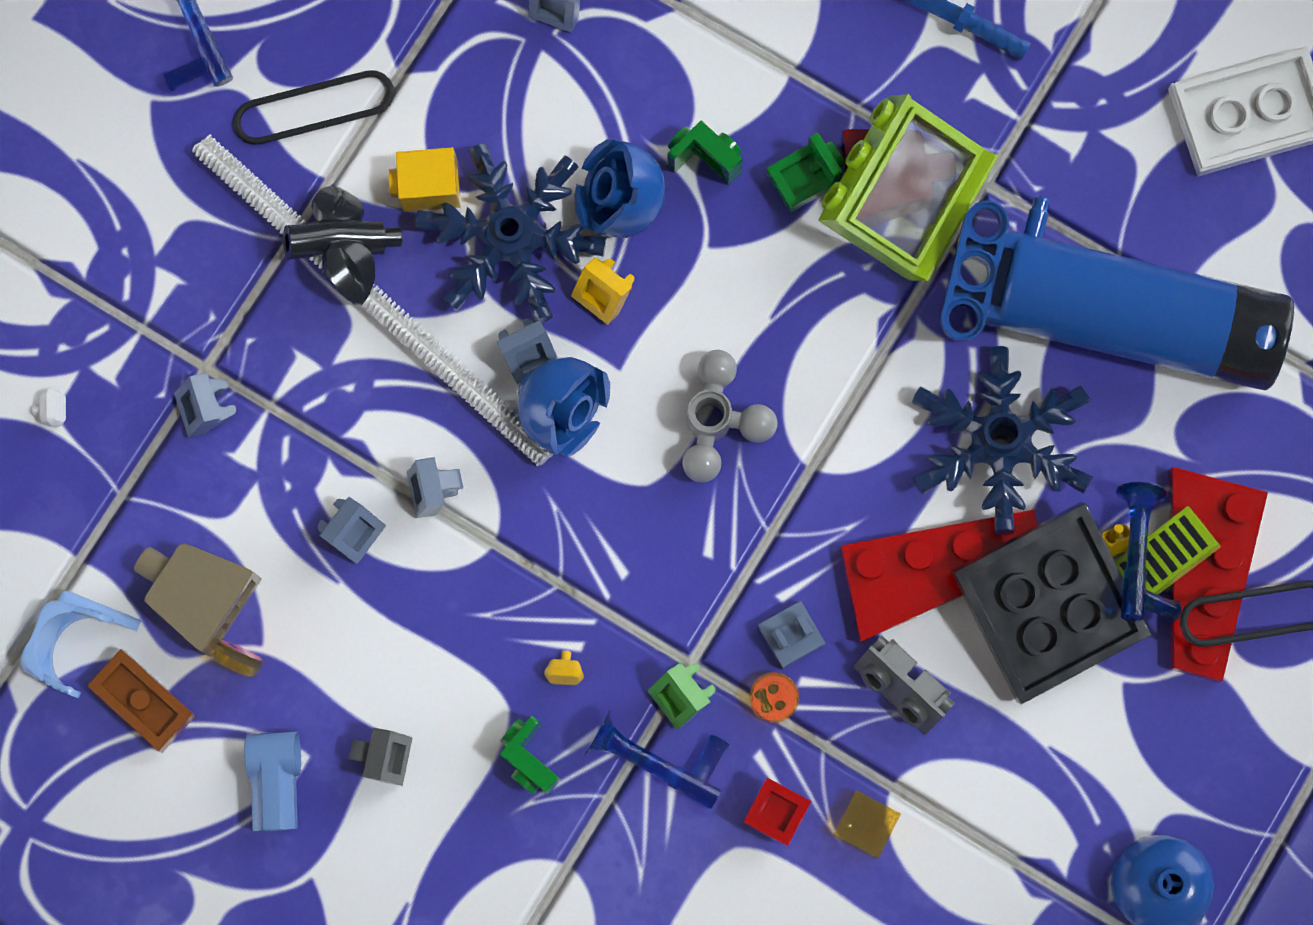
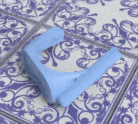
(52, 621)

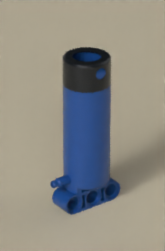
(1117, 303)

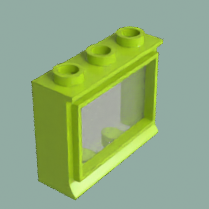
(906, 187)

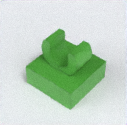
(680, 694)

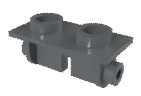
(918, 702)

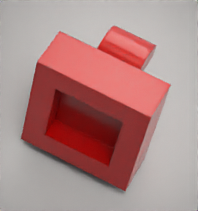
(777, 812)

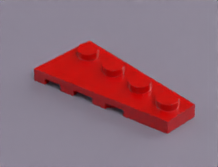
(1234, 520)
(911, 572)

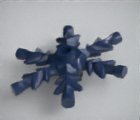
(515, 248)
(1004, 425)

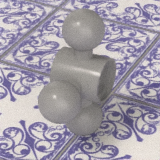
(755, 423)

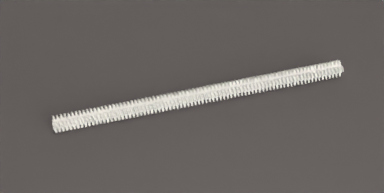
(280, 216)

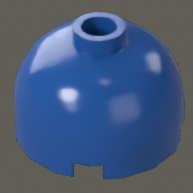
(620, 190)
(560, 403)
(1140, 876)

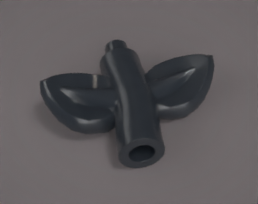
(343, 241)

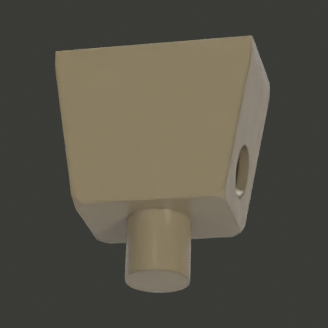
(196, 592)

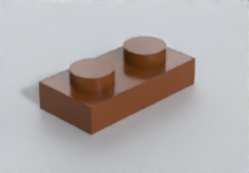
(141, 700)

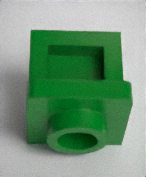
(716, 151)
(806, 172)
(529, 770)

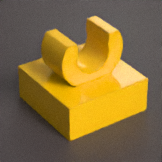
(602, 289)

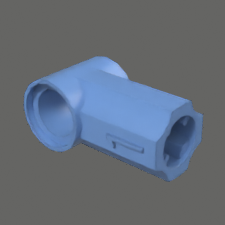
(272, 766)

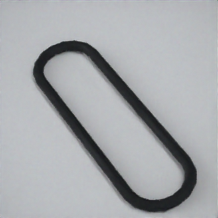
(319, 125)
(1238, 595)

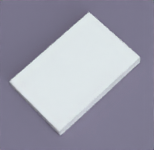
(1246, 110)

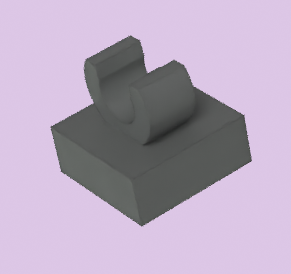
(384, 756)

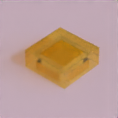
(866, 824)

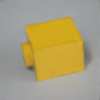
(425, 179)

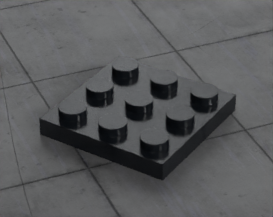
(1049, 602)

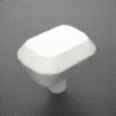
(51, 407)

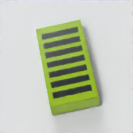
(1174, 550)

